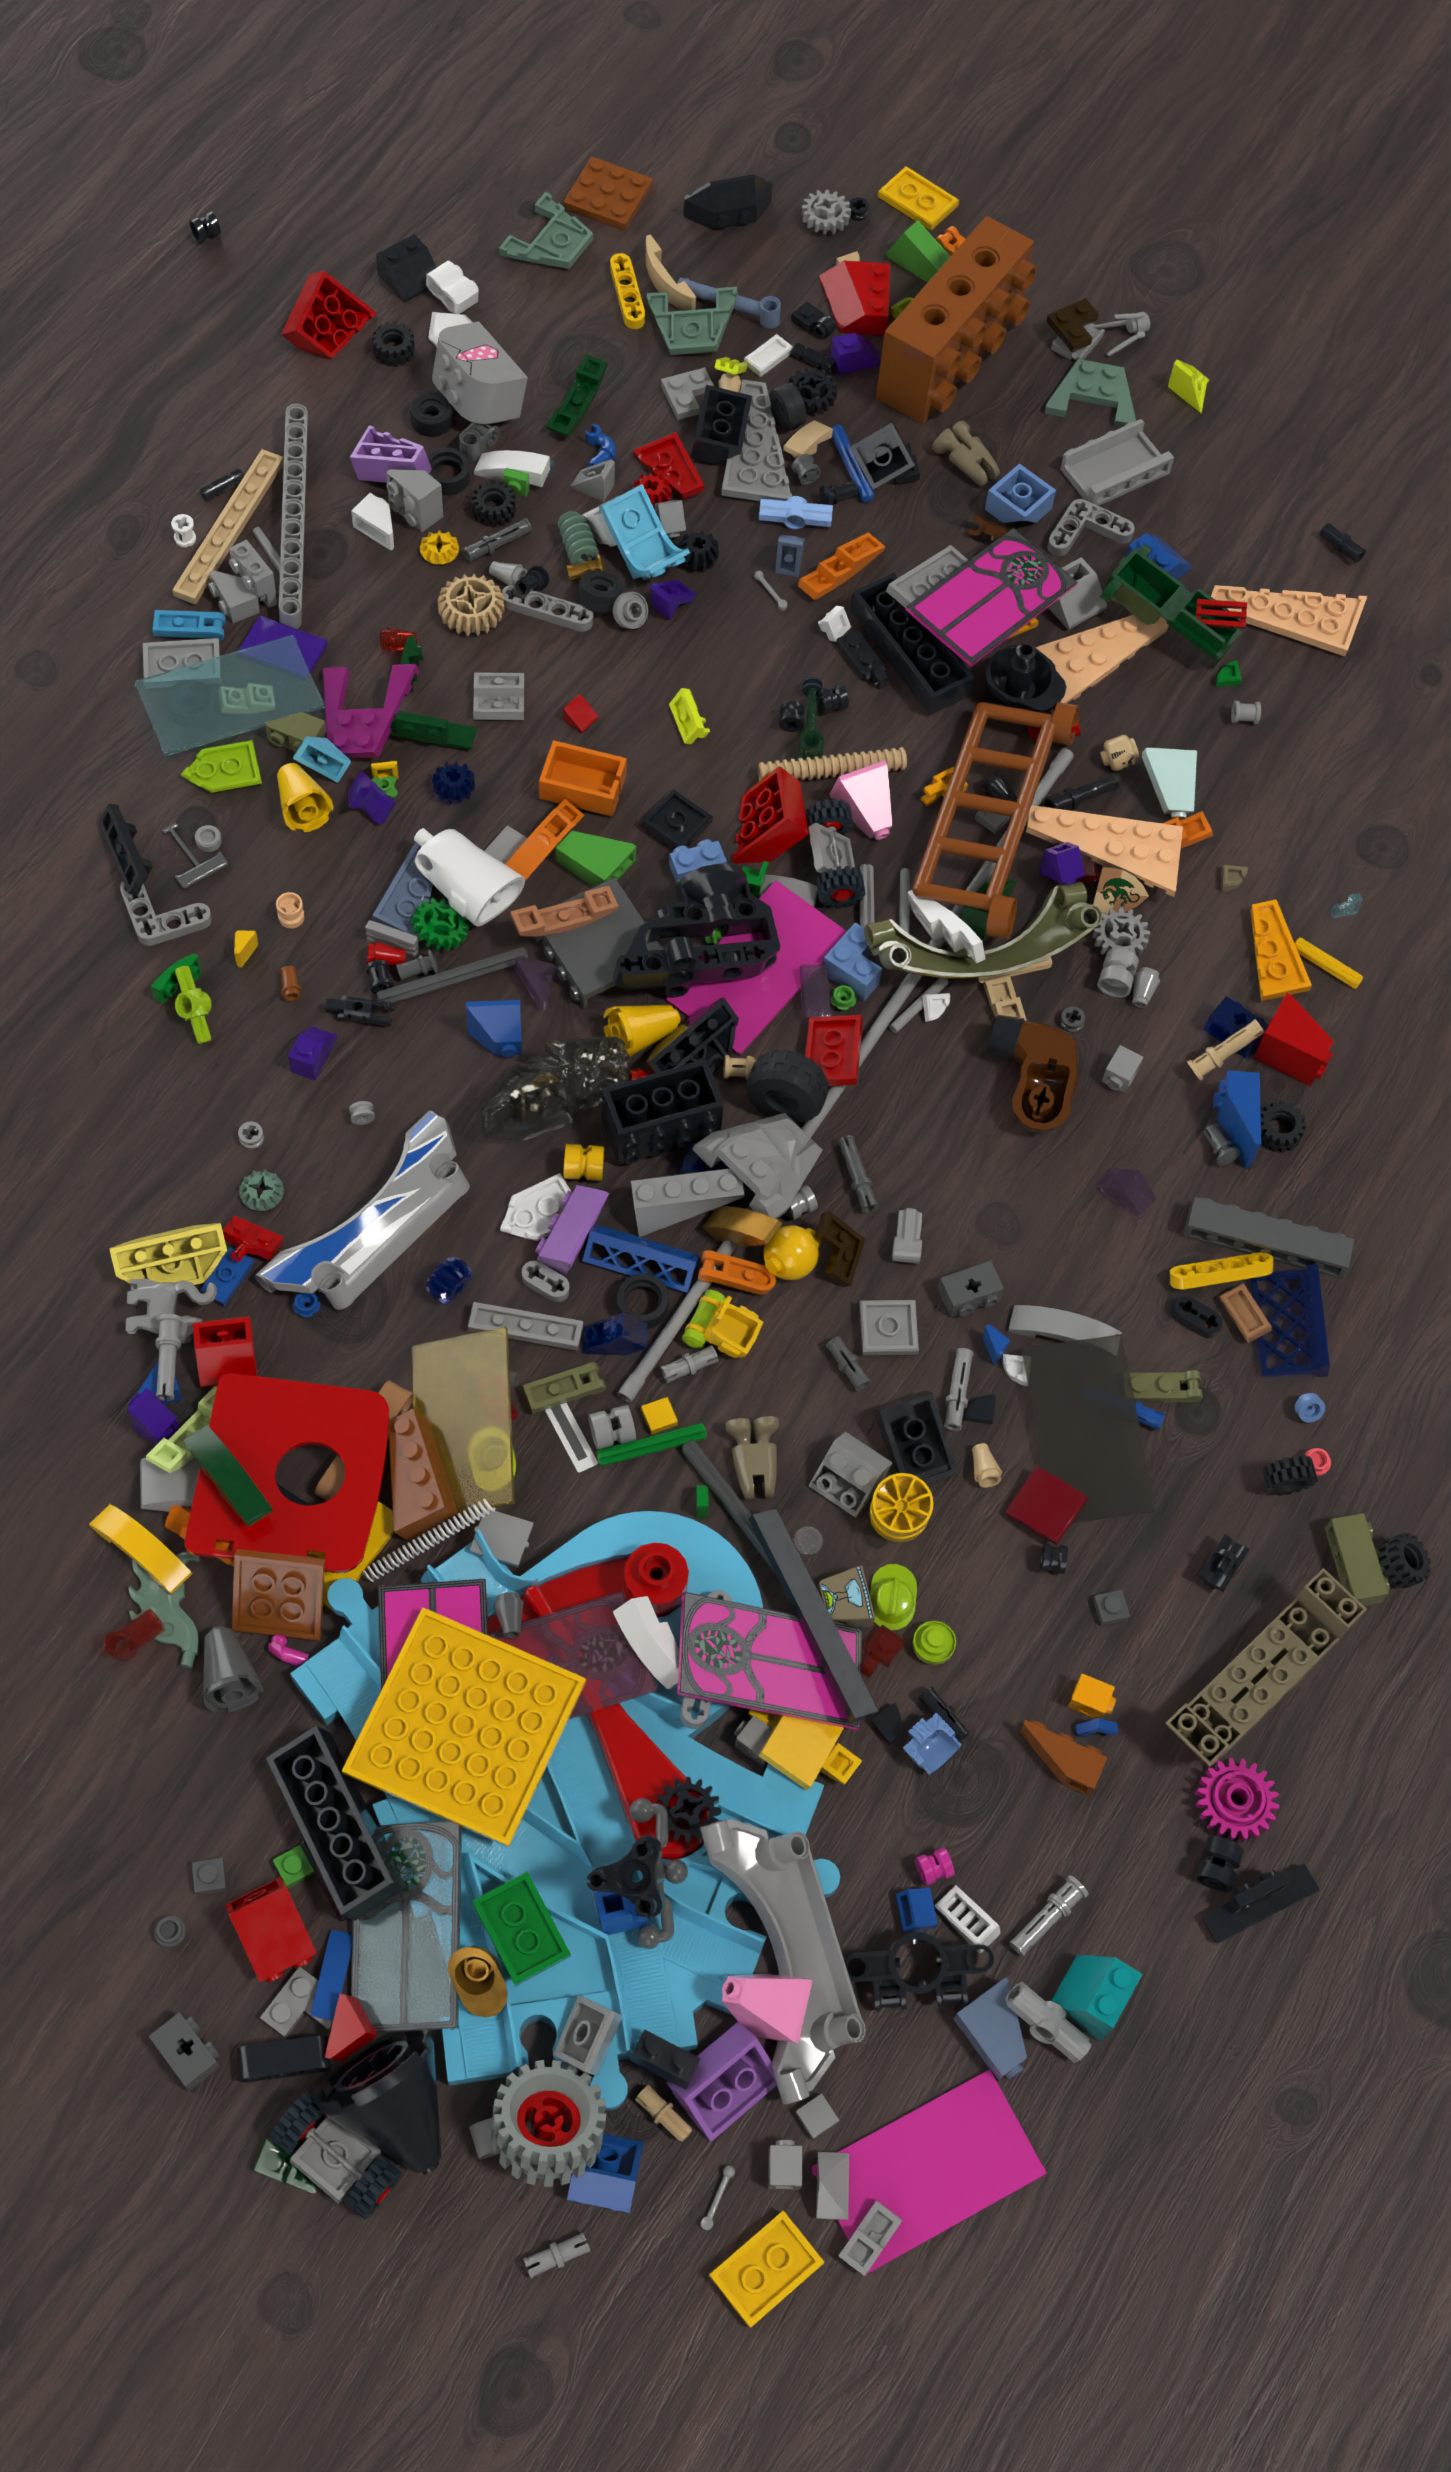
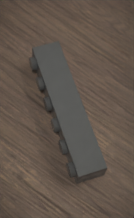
(1256, 1233)

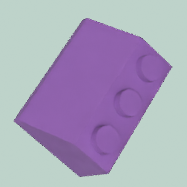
(571, 1228)
(726, 2082)

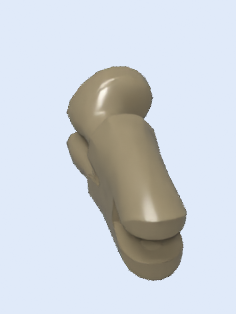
(970, 456)
(756, 1458)

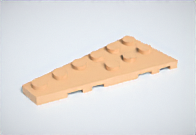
(1300, 615)
(1136, 846)

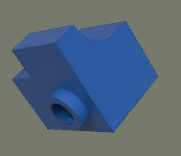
(617, 1913)

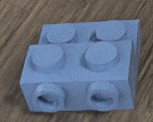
(686, 860)

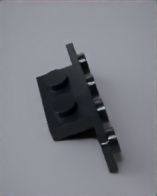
(1260, 1902)

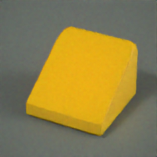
(384, 769)
(245, 945)

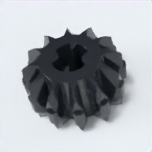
(702, 550)

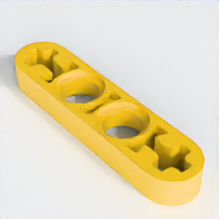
(625, 291)
(1221, 1270)

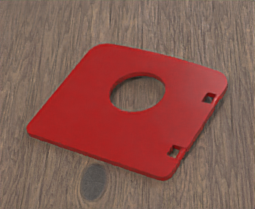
(262, 1423)

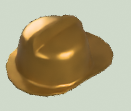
(478, 1981)

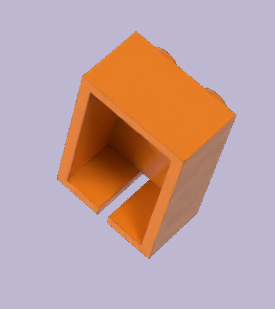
(583, 777)

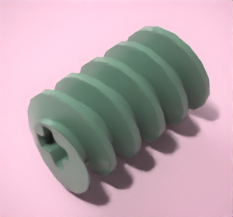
(577, 537)

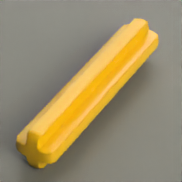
(1328, 963)

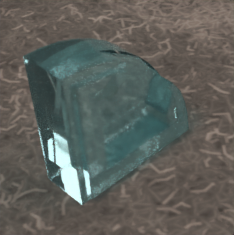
(1347, 908)

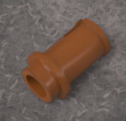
(291, 990)

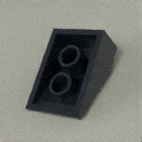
(916, 1437)

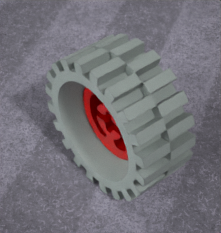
(540, 2098)

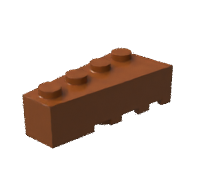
(418, 1478)

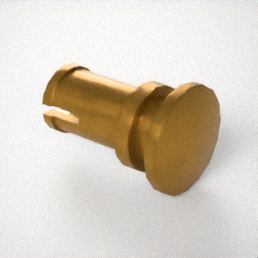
(576, 571)

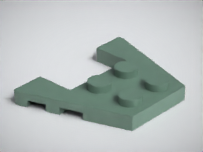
(557, 244)
(693, 329)
(1097, 385)

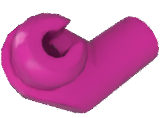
(286, 1654)

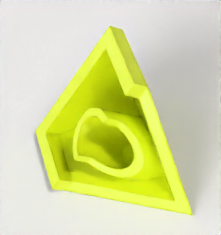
(1188, 384)

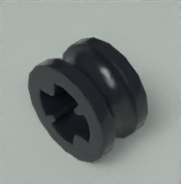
(863, 205)

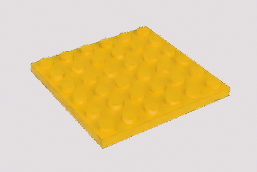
(465, 1726)

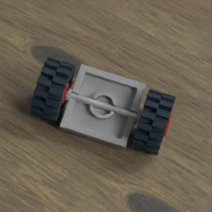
(833, 855)
(335, 2157)

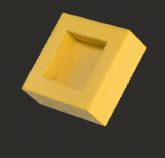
(659, 1415)

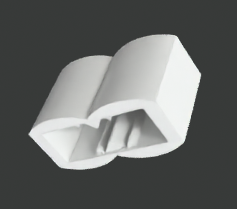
(452, 287)

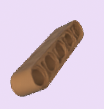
(333, 1479)

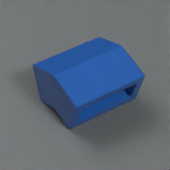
(916, 1910)

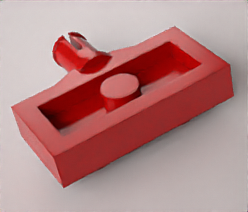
(251, 1239)

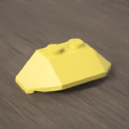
(172, 1255)

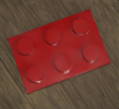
(836, 1047)

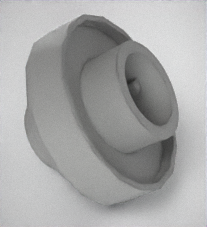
(630, 610)

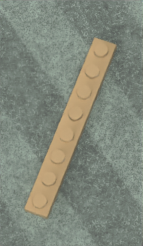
(228, 526)

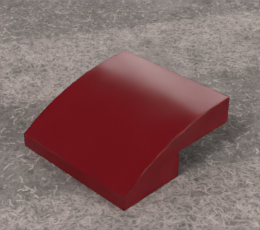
(1046, 1505)

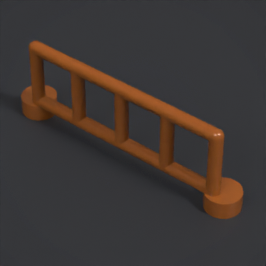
(1001, 908)

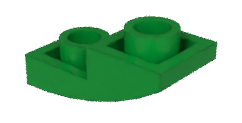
(167, 982)

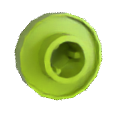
(934, 1642)

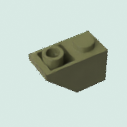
(293, 729)

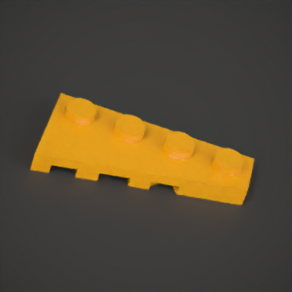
(1276, 955)

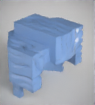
(931, 1743)

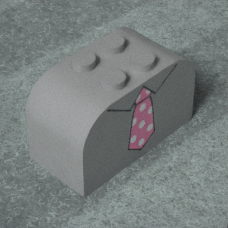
(478, 375)

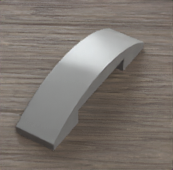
(1056, 1324)

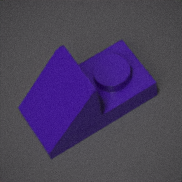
(668, 595)
(370, 797)

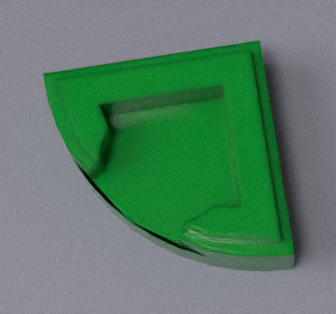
(1229, 675)

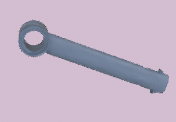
(767, 309)

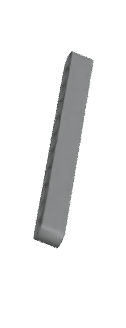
(293, 516)

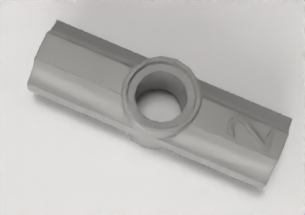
(1048, 2022)

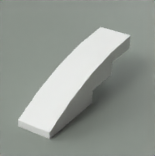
(944, 923)

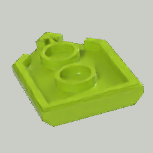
(224, 767)

